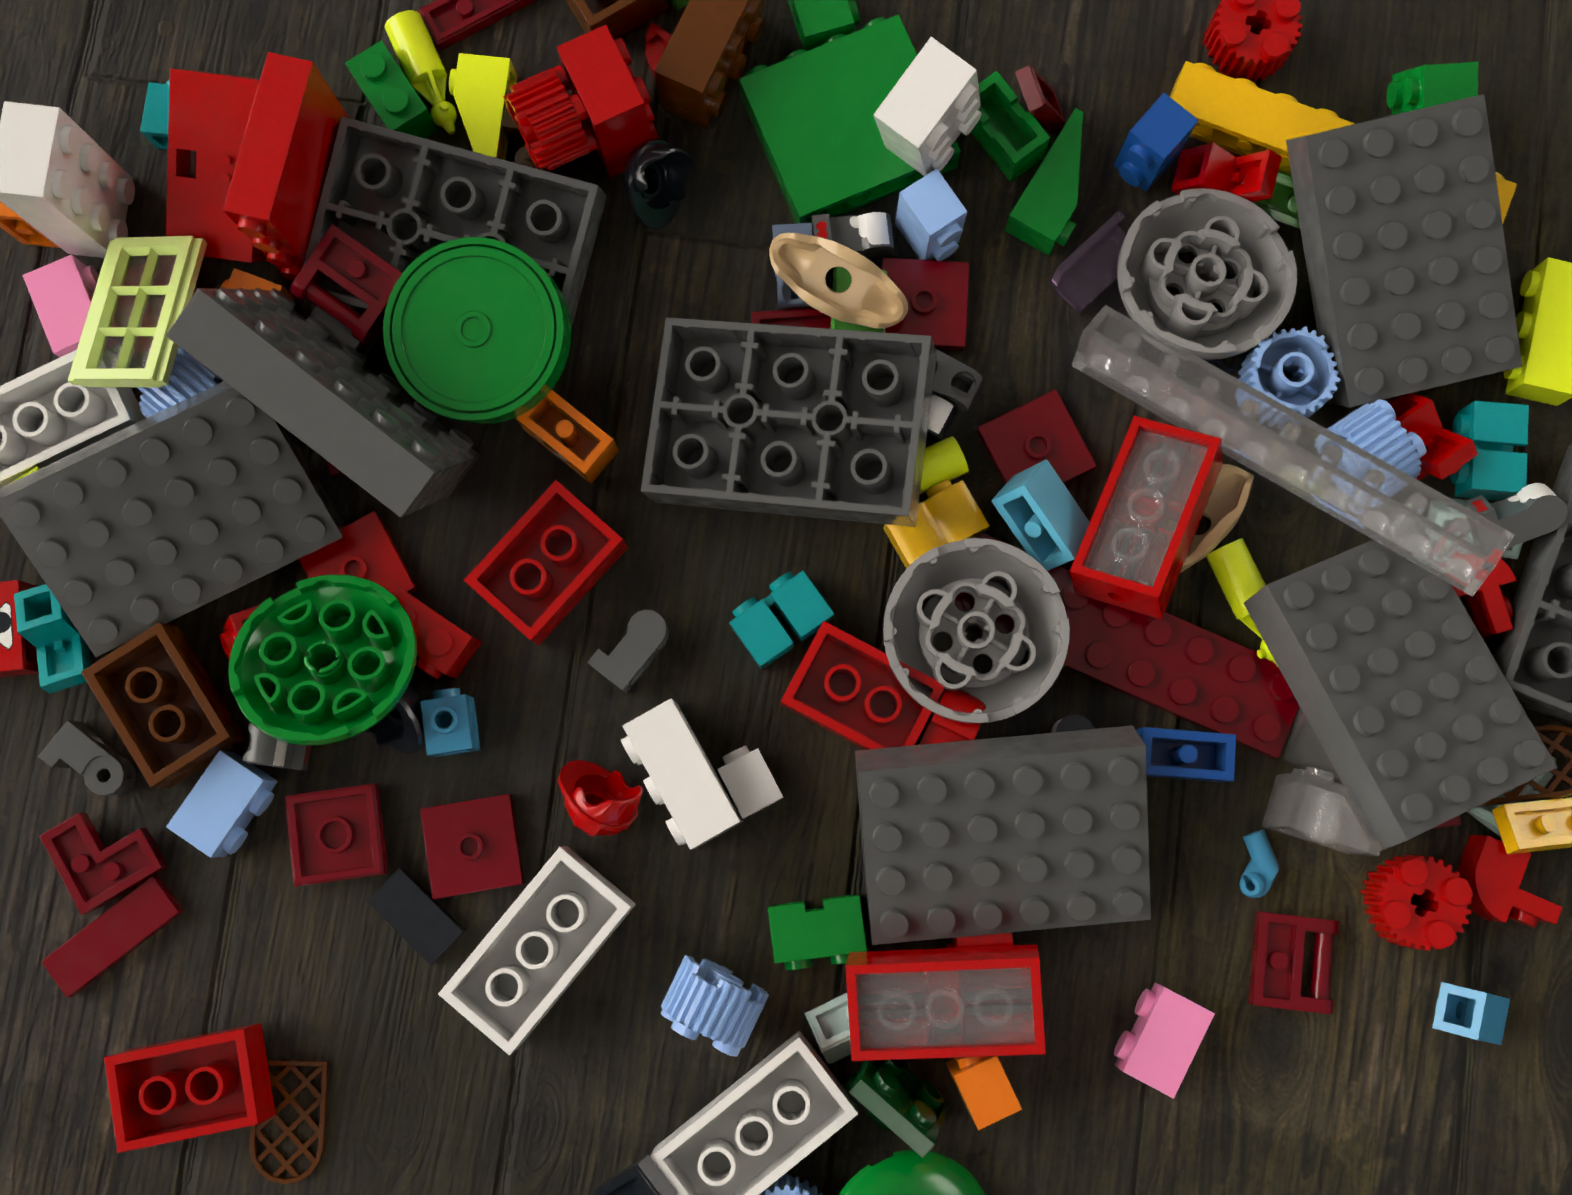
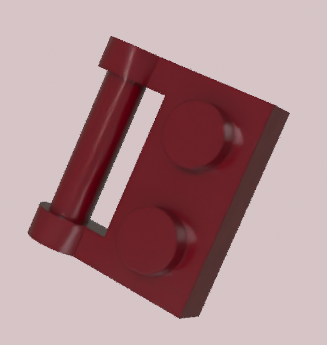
(355, 270)
(1279, 962)

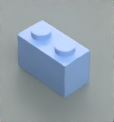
(931, 217)
(223, 805)

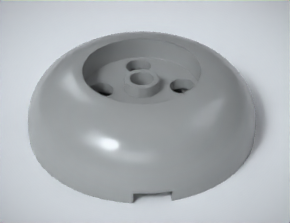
(1221, 234)
(1001, 583)

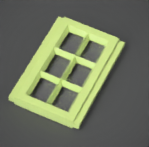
(133, 308)

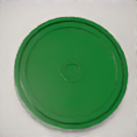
(476, 331)

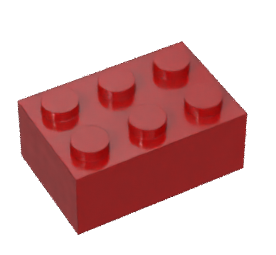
(610, 94)
(546, 563)
(856, 693)
(189, 1087)

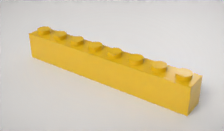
(1255, 120)

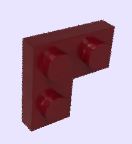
(99, 873)

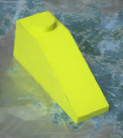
(479, 93)

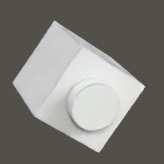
(749, 781)

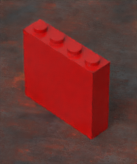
(284, 160)

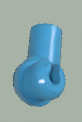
(1262, 866)

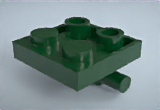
(899, 1102)

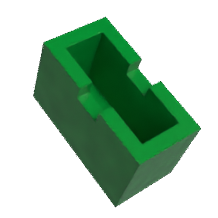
(1432, 85)
(390, 92)
(1007, 130)
(818, 932)

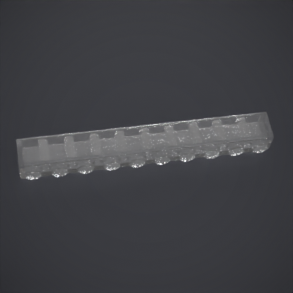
(1293, 451)

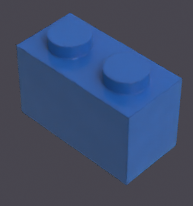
(1154, 142)
(1189, 754)

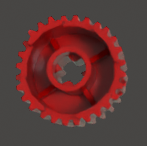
(1253, 36)
(550, 119)
(1440, 907)

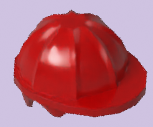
(598, 799)

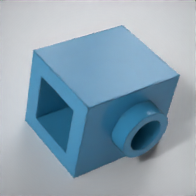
(450, 723)
(1471, 1013)

